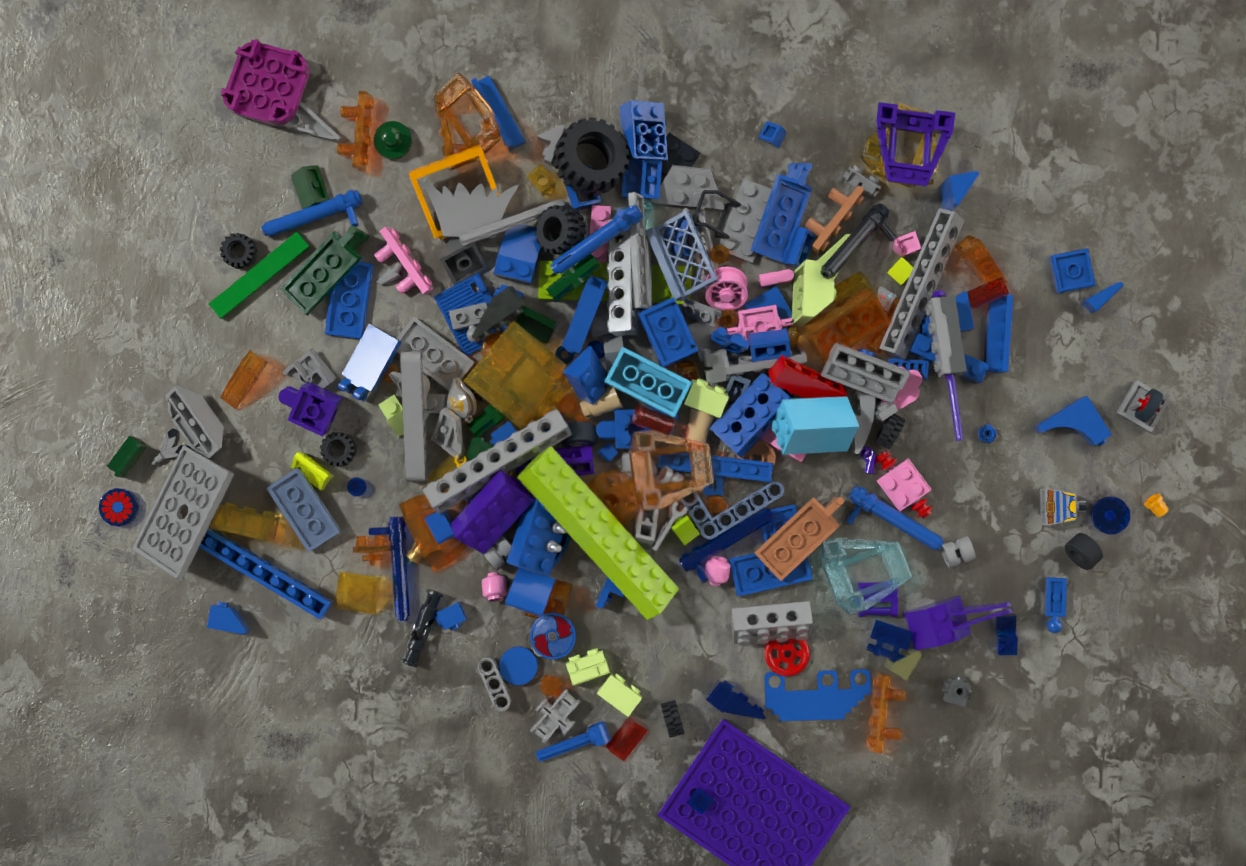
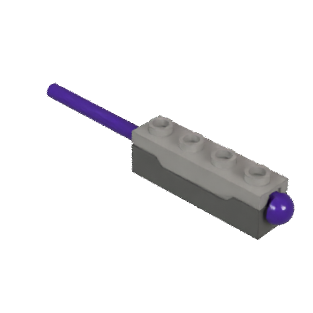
(947, 347)

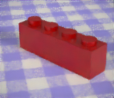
(803, 380)

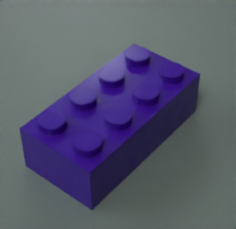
(492, 512)

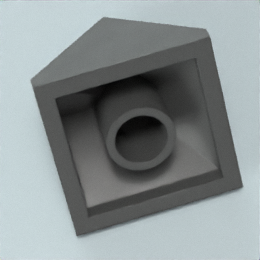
(462, 261)

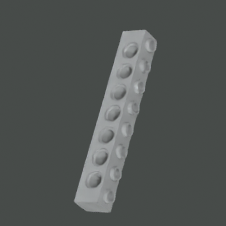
(922, 283)
(508, 461)

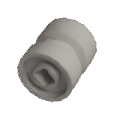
(964, 549)
(499, 552)

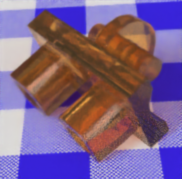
(381, 545)

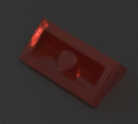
(626, 738)

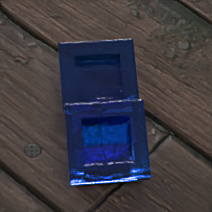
(1006, 634)

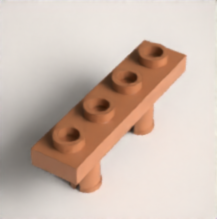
(834, 227)

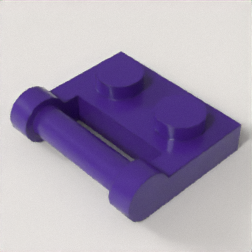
(892, 597)

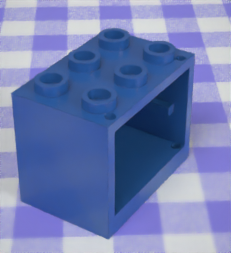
(667, 333)

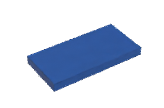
(350, 303)

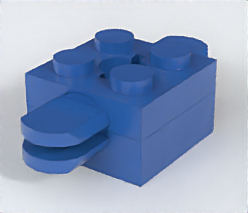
(620, 429)

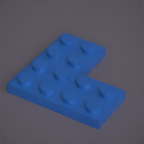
(753, 575)

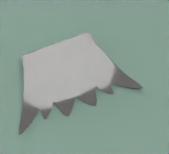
(468, 212)

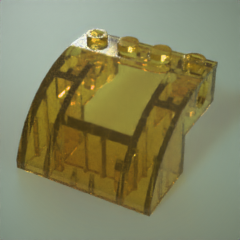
(520, 377)

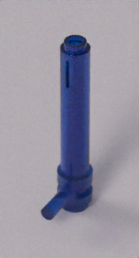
(397, 537)
(700, 555)

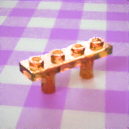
(362, 140)
(878, 719)

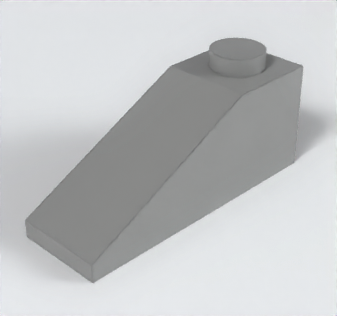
(645, 527)

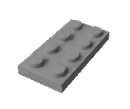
(745, 220)
(440, 358)

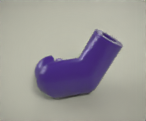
(870, 459)

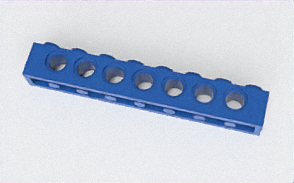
(266, 573)

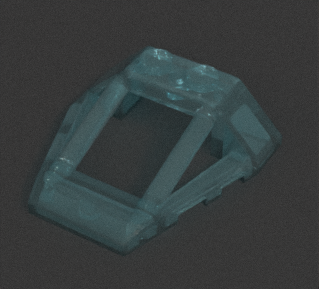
(834, 567)

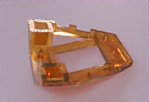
(490, 131)
(640, 455)
(430, 549)

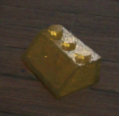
(245, 521)

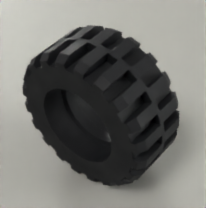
(604, 138)

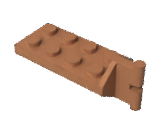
(799, 537)

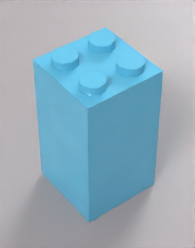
(815, 425)

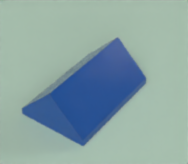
(955, 188)

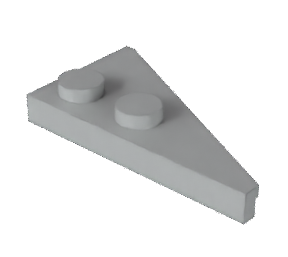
(310, 123)

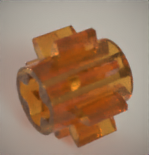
(550, 686)

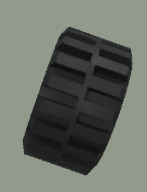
(549, 229)

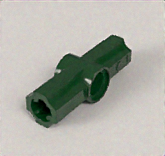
(573, 277)
(487, 419)

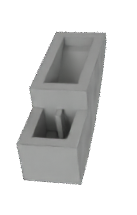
(865, 418)

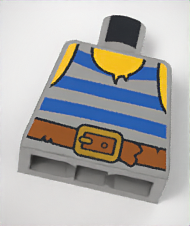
(1059, 506)

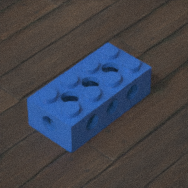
(739, 412)

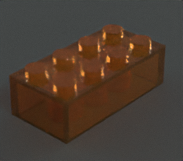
(846, 323)

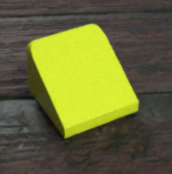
(900, 271)

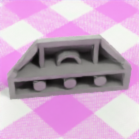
(195, 420)

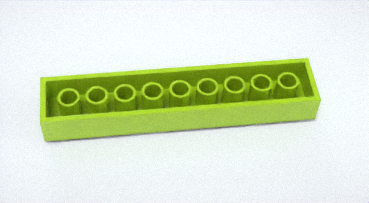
(598, 533)

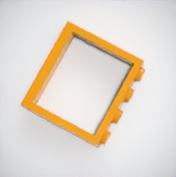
(442, 164)

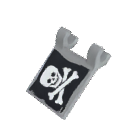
(673, 514)

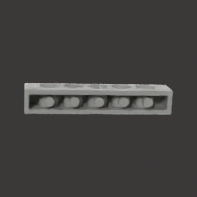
(629, 321)

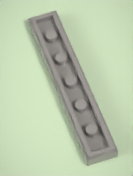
(638, 256)

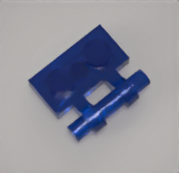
(892, 635)

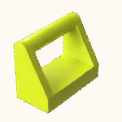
(313, 471)

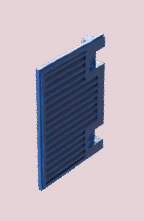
(462, 296)

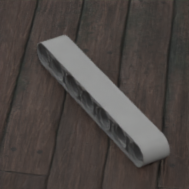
(414, 416)

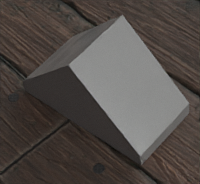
(612, 347)

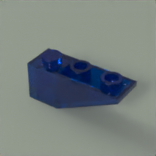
(728, 701)

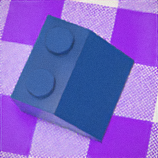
(587, 376)

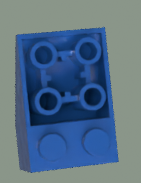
(644, 129)

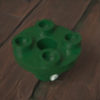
(392, 140)

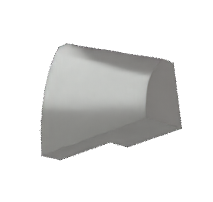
(310, 369)

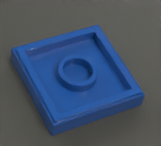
(1072, 270)

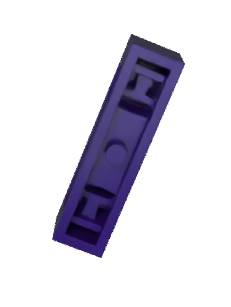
(572, 456)

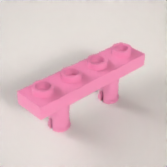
(395, 247)

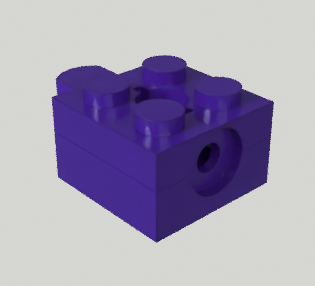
(311, 407)

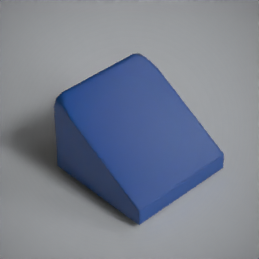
(772, 134)

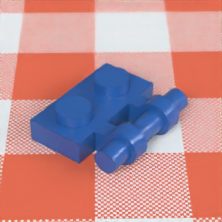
(732, 343)

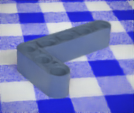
(731, 511)

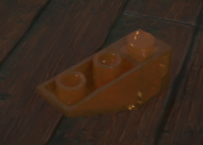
(978, 259)

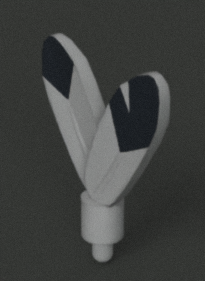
(167, 449)

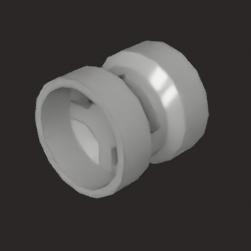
(667, 475)

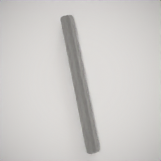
(506, 224)

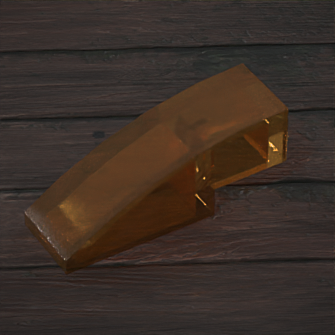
(243, 378)

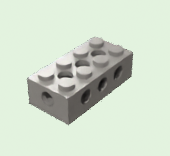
(771, 623)

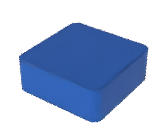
(607, 452)

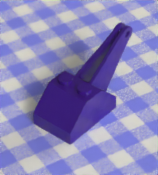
(946, 621)

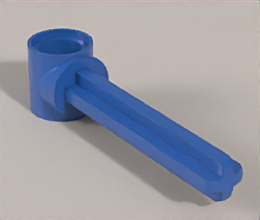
(596, 734)

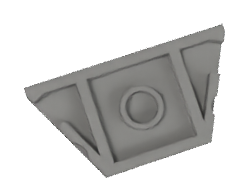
(685, 185)

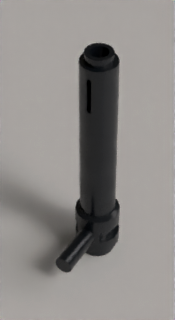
(871, 222)

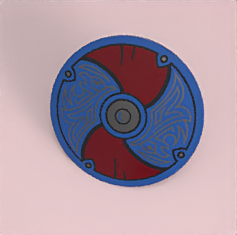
(552, 636)

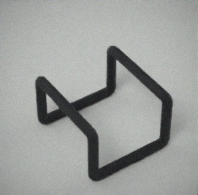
(717, 230)

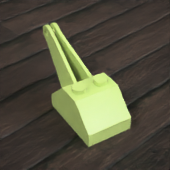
(811, 289)

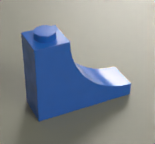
(1081, 418)

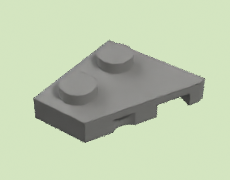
(449, 433)

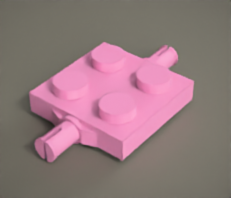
(759, 320)

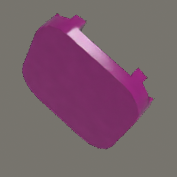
(266, 83)

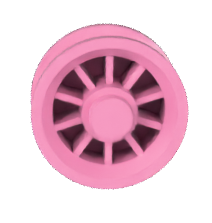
(729, 290)

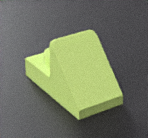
(394, 413)

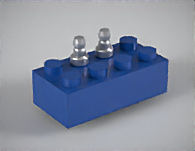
(538, 540)

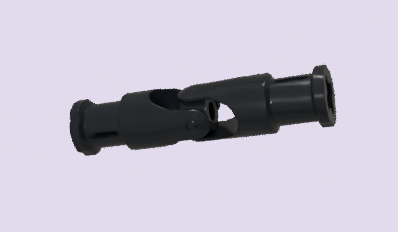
(424, 621)

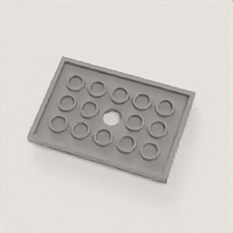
(168, 537)

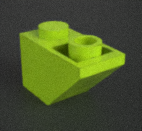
(684, 529)

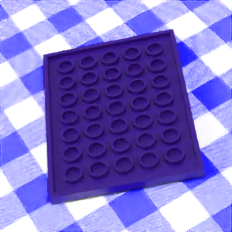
(760, 806)

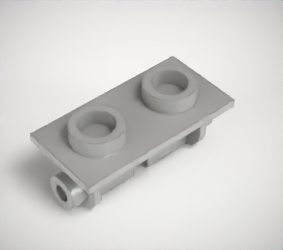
(869, 184)
(701, 312)

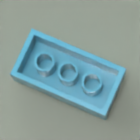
(647, 382)

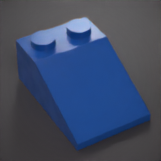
(518, 255)

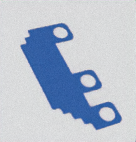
(819, 704)

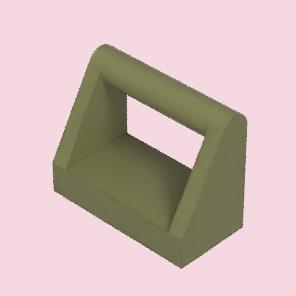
(905, 665)

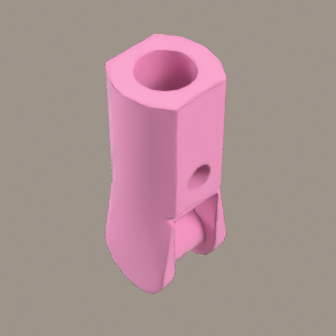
(776, 278)

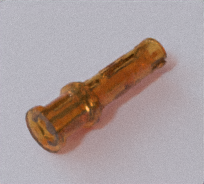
(878, 336)

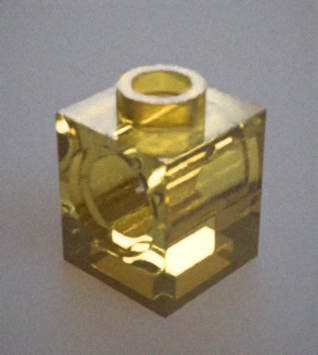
(540, 172)

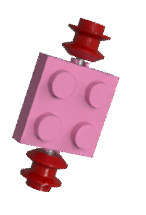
(904, 484)

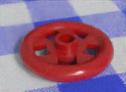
(792, 669)

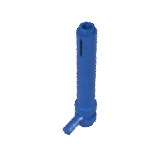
(341, 203)
(621, 222)
(871, 503)

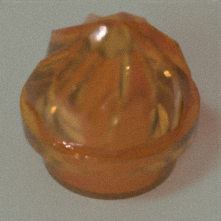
(729, 318)

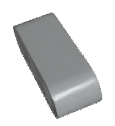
(494, 693)

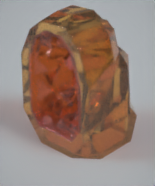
(687, 370)

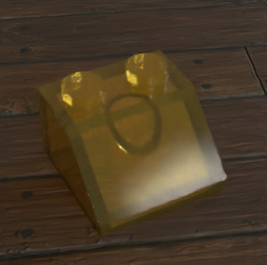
(358, 591)

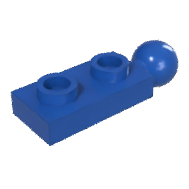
(1055, 602)

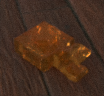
(569, 407)

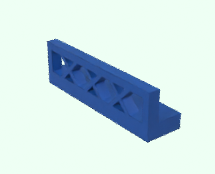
(508, 129)
(999, 334)

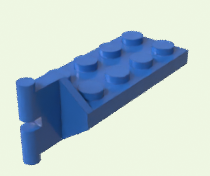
(783, 213)

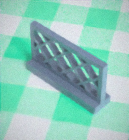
(666, 260)

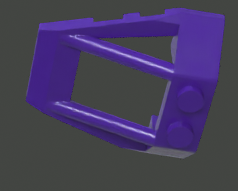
(925, 123)

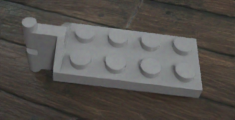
(725, 364)

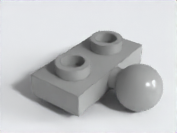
(467, 317)

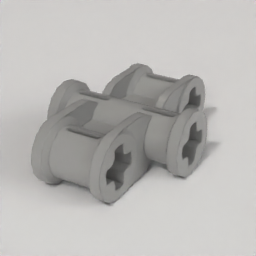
(554, 716)

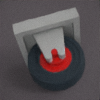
(1143, 406)

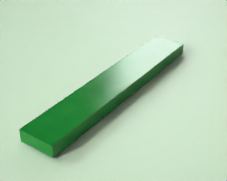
(259, 275)

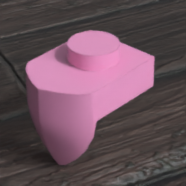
(907, 244)

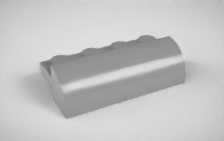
(864, 372)

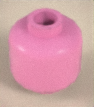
(717, 570)
(494, 587)

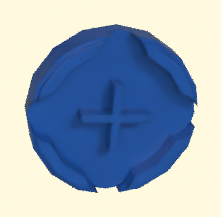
(518, 665)

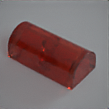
(987, 293)
(652, 420)

